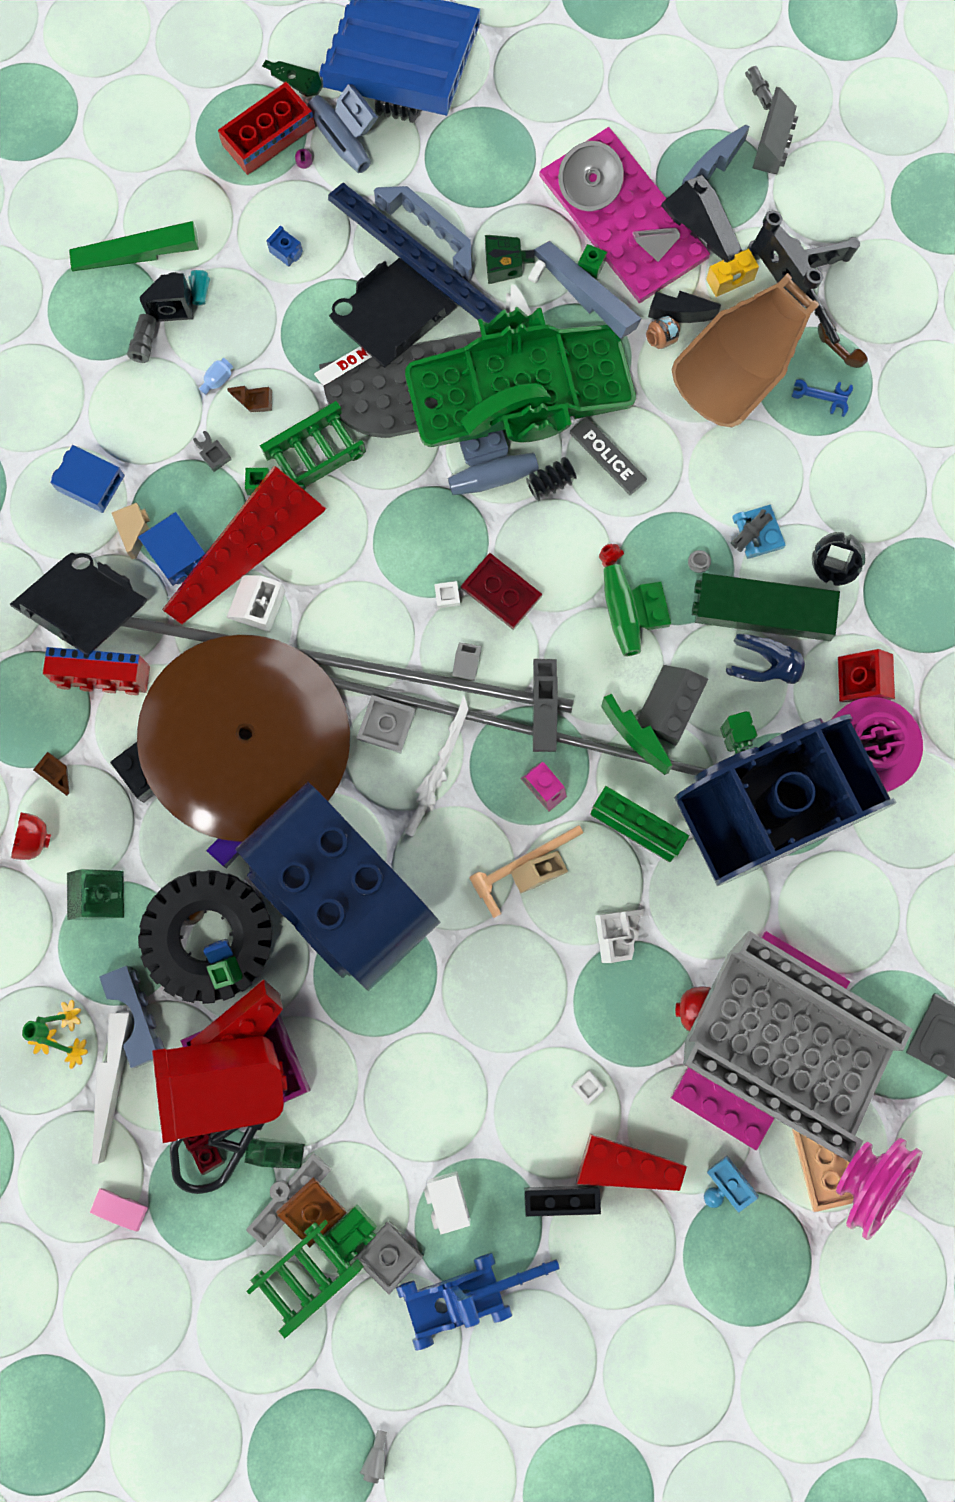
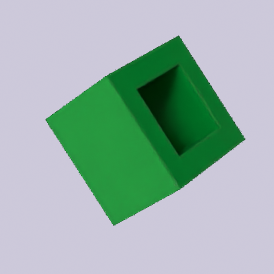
(592, 260)
(252, 477)

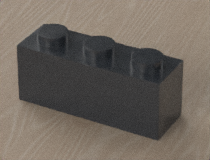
(562, 1200)

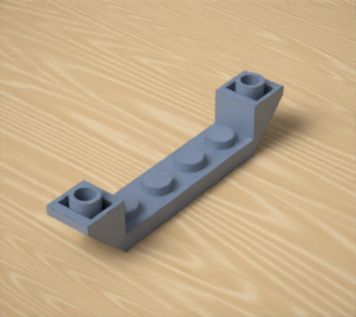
(393, 197)

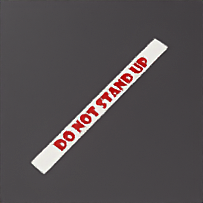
(344, 364)

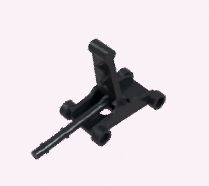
(799, 262)

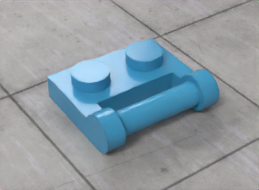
(770, 536)

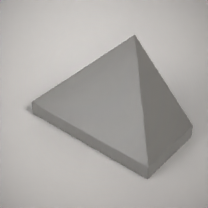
(657, 241)

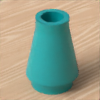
(199, 286)

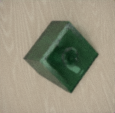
(95, 894)

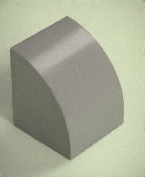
(466, 661)

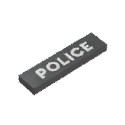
(608, 456)

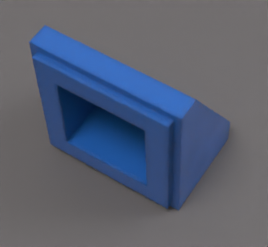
(218, 951)

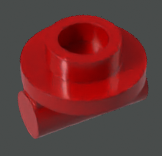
(610, 554)

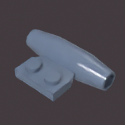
(345, 124)
(490, 465)

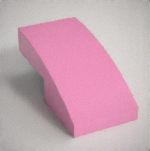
(119, 1210)

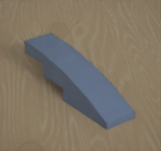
(719, 155)

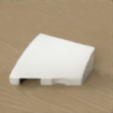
(617, 935)

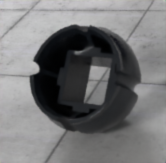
(833, 569)

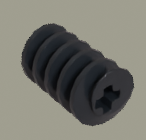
(396, 111)
(550, 478)

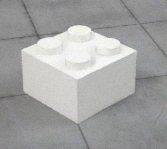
(448, 1203)

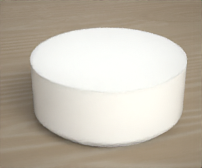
(537, 271)

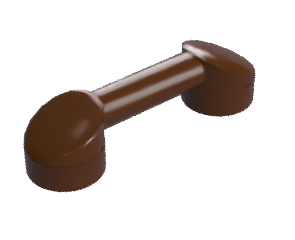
(855, 359)

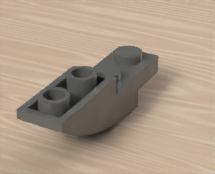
(545, 705)

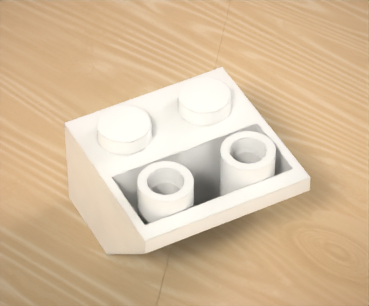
(257, 602)

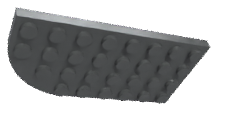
(377, 398)

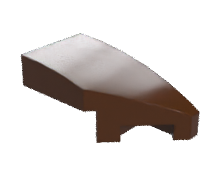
(253, 399)
(54, 772)

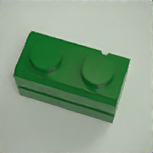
(738, 732)
(351, 1232)

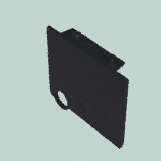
(392, 310)
(80, 603)

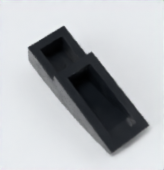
(684, 308)

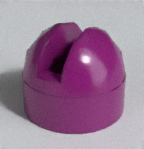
(308, 158)

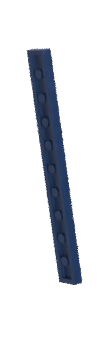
(413, 253)

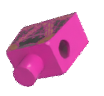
(545, 786)

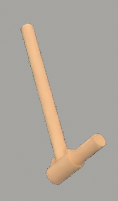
(483, 883)

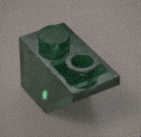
(274, 1153)

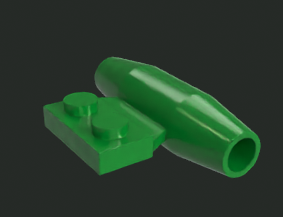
(633, 608)

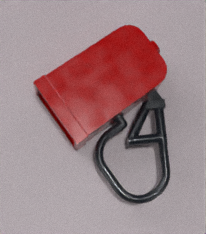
(217, 1091)

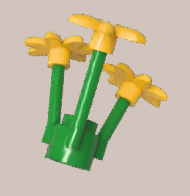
(38, 1034)

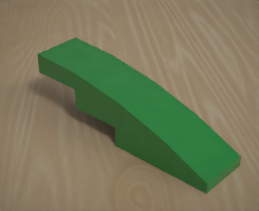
(641, 740)

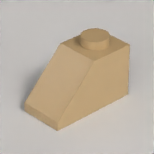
(131, 523)
(538, 871)

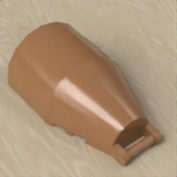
(743, 353)

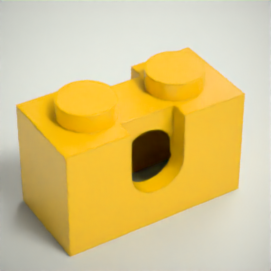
(721, 273)

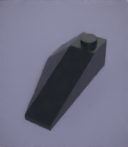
(700, 210)

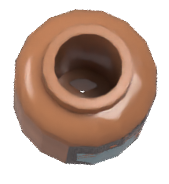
(663, 332)

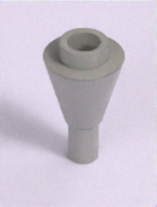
(374, 1465)

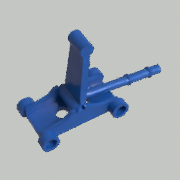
(463, 1308)

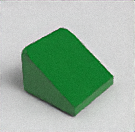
(225, 972)

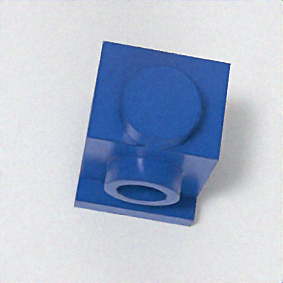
(284, 246)

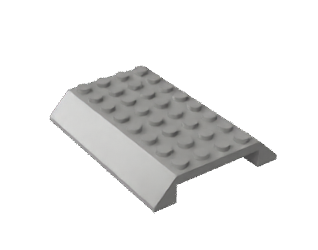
(793, 1043)

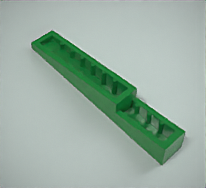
(135, 247)

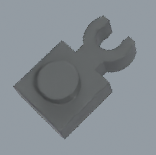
(212, 453)

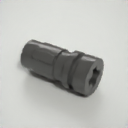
(140, 345)

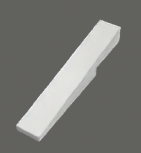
(108, 1082)

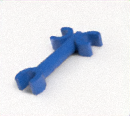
(839, 397)

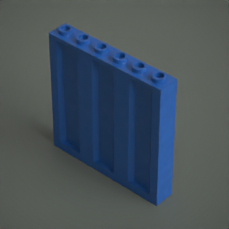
(402, 51)

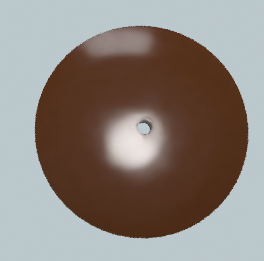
(193, 728)

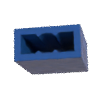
(87, 478)
(172, 548)

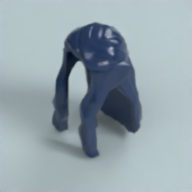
(785, 661)

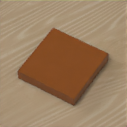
(308, 1206)

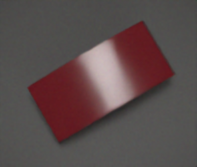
(205, 1156)

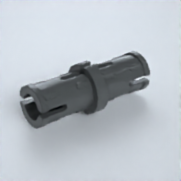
(759, 87)
(751, 530)

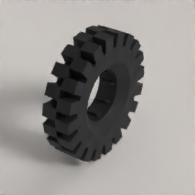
(174, 904)

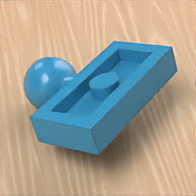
(730, 1184)

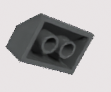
(776, 133)
(672, 702)

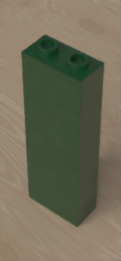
(766, 607)

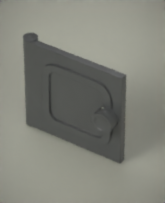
(936, 1035)

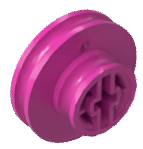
(891, 724)
(877, 1184)

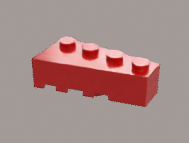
(246, 1018)
(624, 1166)

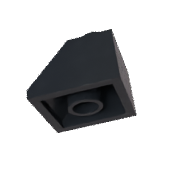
(168, 298)

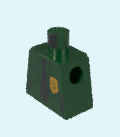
(505, 258)

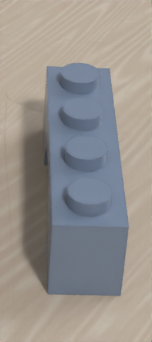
(123, 986)

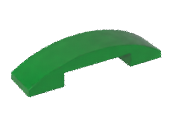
(501, 403)

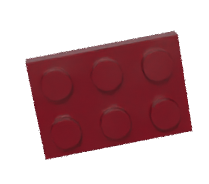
(501, 591)

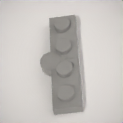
(268, 1222)

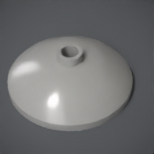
(575, 174)

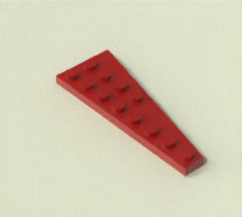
(259, 528)

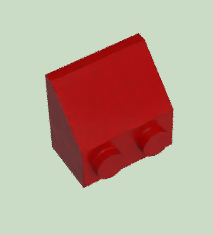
(866, 675)

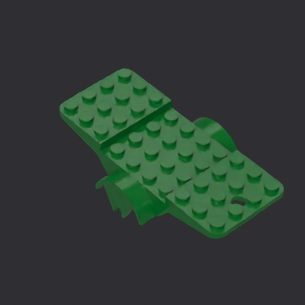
(576, 366)

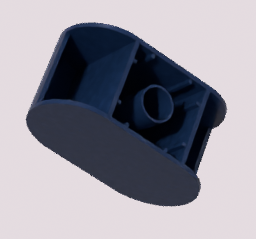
(781, 797)
(335, 888)

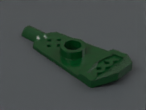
(306, 80)

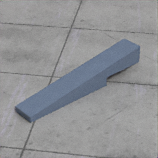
(588, 290)

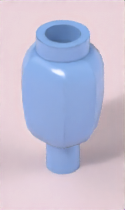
(216, 375)

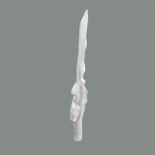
(437, 775)

